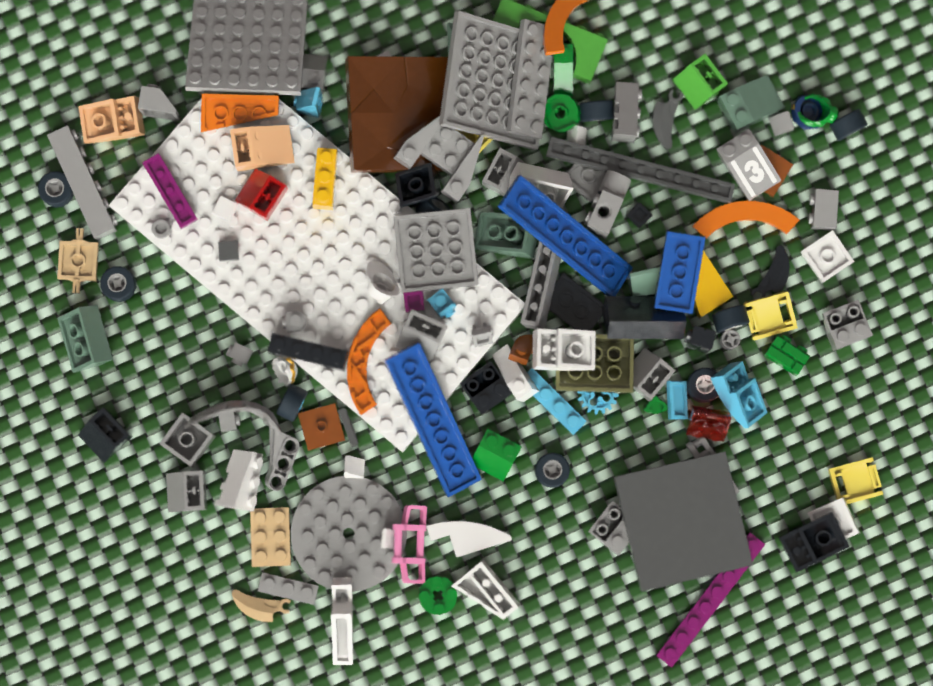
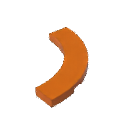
(555, 25)
(745, 211)
(359, 357)

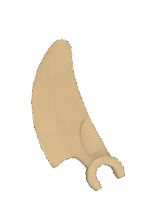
(259, 608)

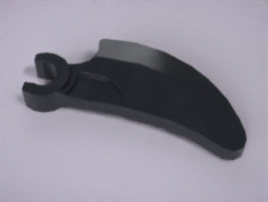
(776, 275)

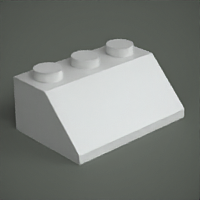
(550, 182)

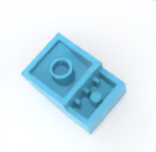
(739, 394)

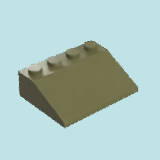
(612, 369)

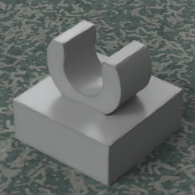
(481, 336)

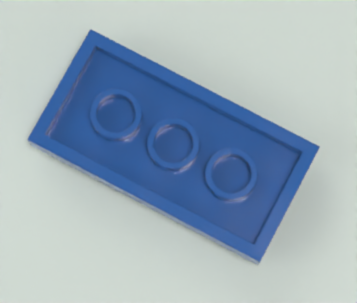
(679, 272)

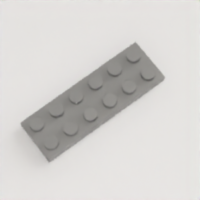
(529, 82)

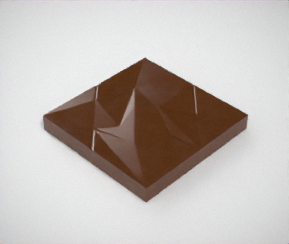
(389, 104)

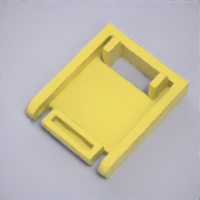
(766, 315)
(857, 480)

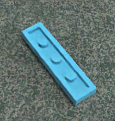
(556, 404)

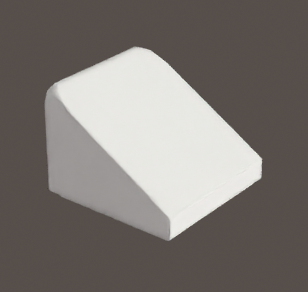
(354, 467)
(387, 538)

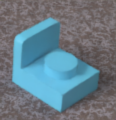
(442, 304)

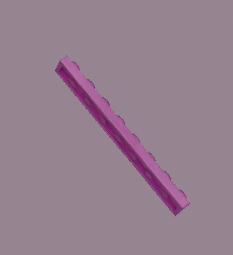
(704, 608)

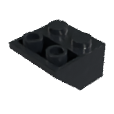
(486, 388)
(104, 434)

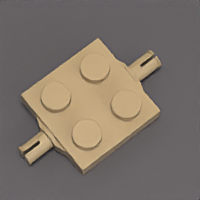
(78, 260)

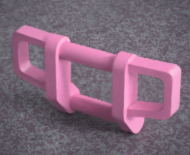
(420, 560)

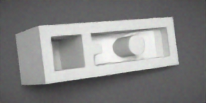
(514, 375)

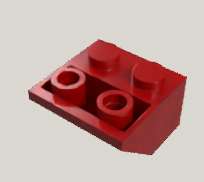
(261, 194)

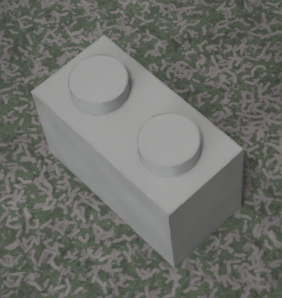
(824, 209)

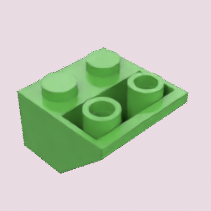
(700, 81)

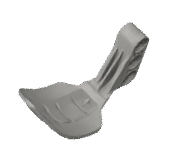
(276, 437)

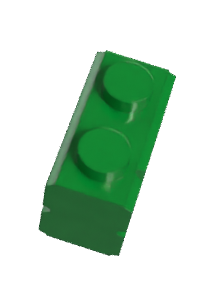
(787, 355)

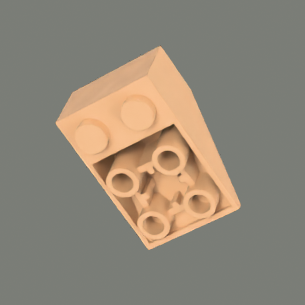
(261, 146)

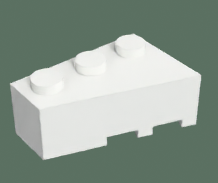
(242, 481)
(488, 590)

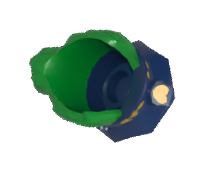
(813, 111)

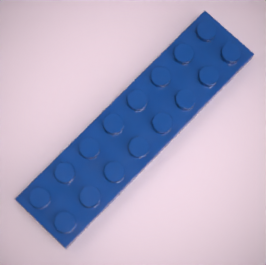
(565, 236)
(432, 419)

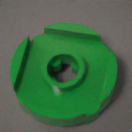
(571, 115)
(439, 606)

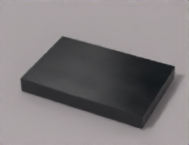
(575, 304)

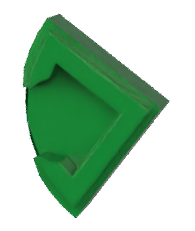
(655, 406)

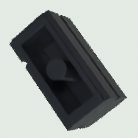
(699, 339)

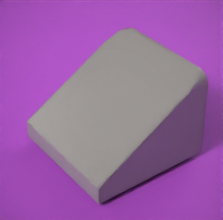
(781, 123)

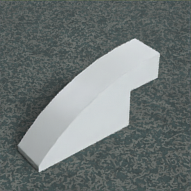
(467, 536)
(342, 621)

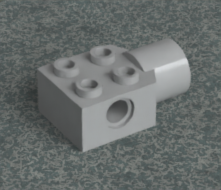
(612, 195)

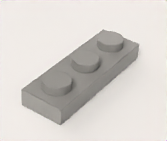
(288, 588)

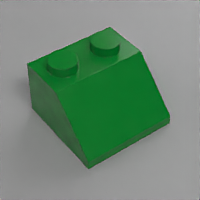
(495, 455)

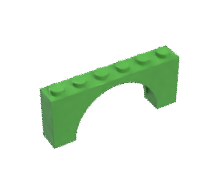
(586, 45)

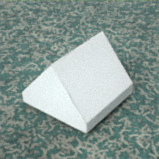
(577, 135)

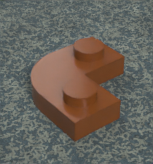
(522, 349)

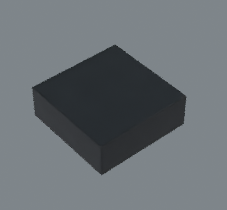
(639, 215)

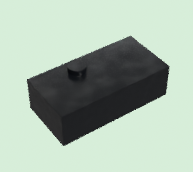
(637, 319)

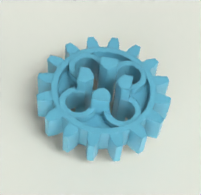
(601, 404)

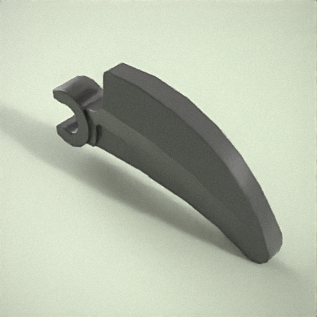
(663, 119)

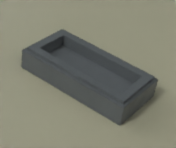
(348, 427)

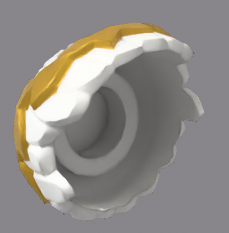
(285, 370)

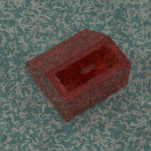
(708, 423)

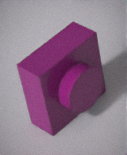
(414, 301)

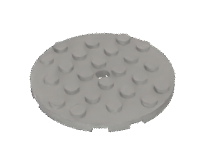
(320, 526)

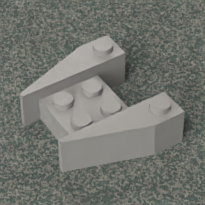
(446, 150)

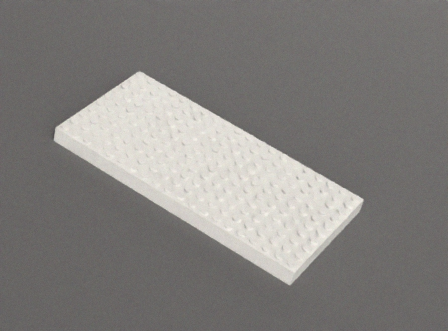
(309, 259)

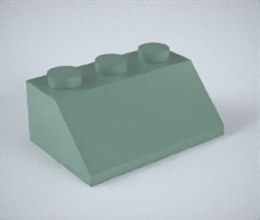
(643, 282)
(85, 338)

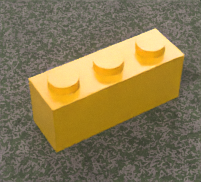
(325, 178)

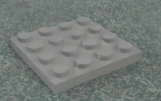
(436, 250)

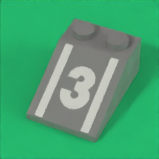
(748, 164)

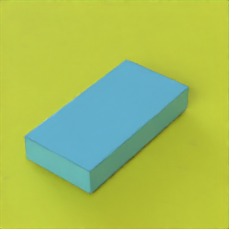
(677, 400)

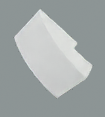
(563, 349)

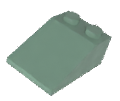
(750, 103)
(503, 236)

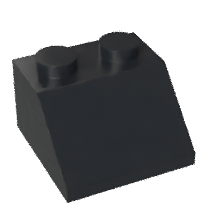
(417, 184)

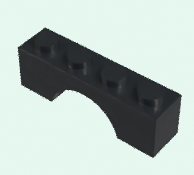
(308, 352)

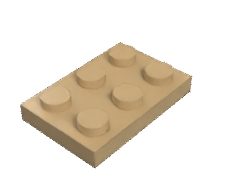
(270, 537)

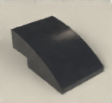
(813, 542)

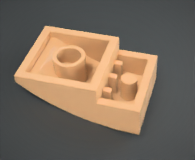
(111, 120)

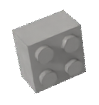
(187, 443)

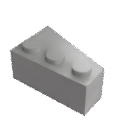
(626, 112)

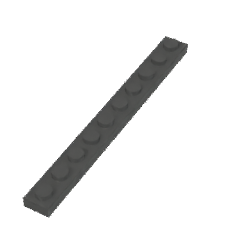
(640, 170)

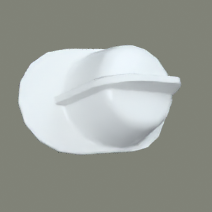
(382, 282)

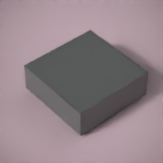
(228, 251)

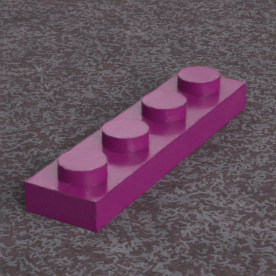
(170, 191)

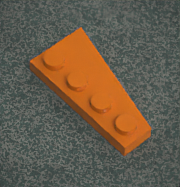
(233, 109)

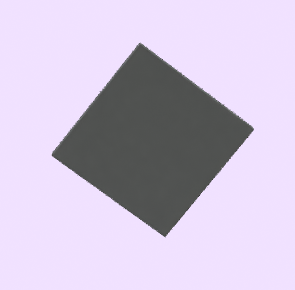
(683, 521)

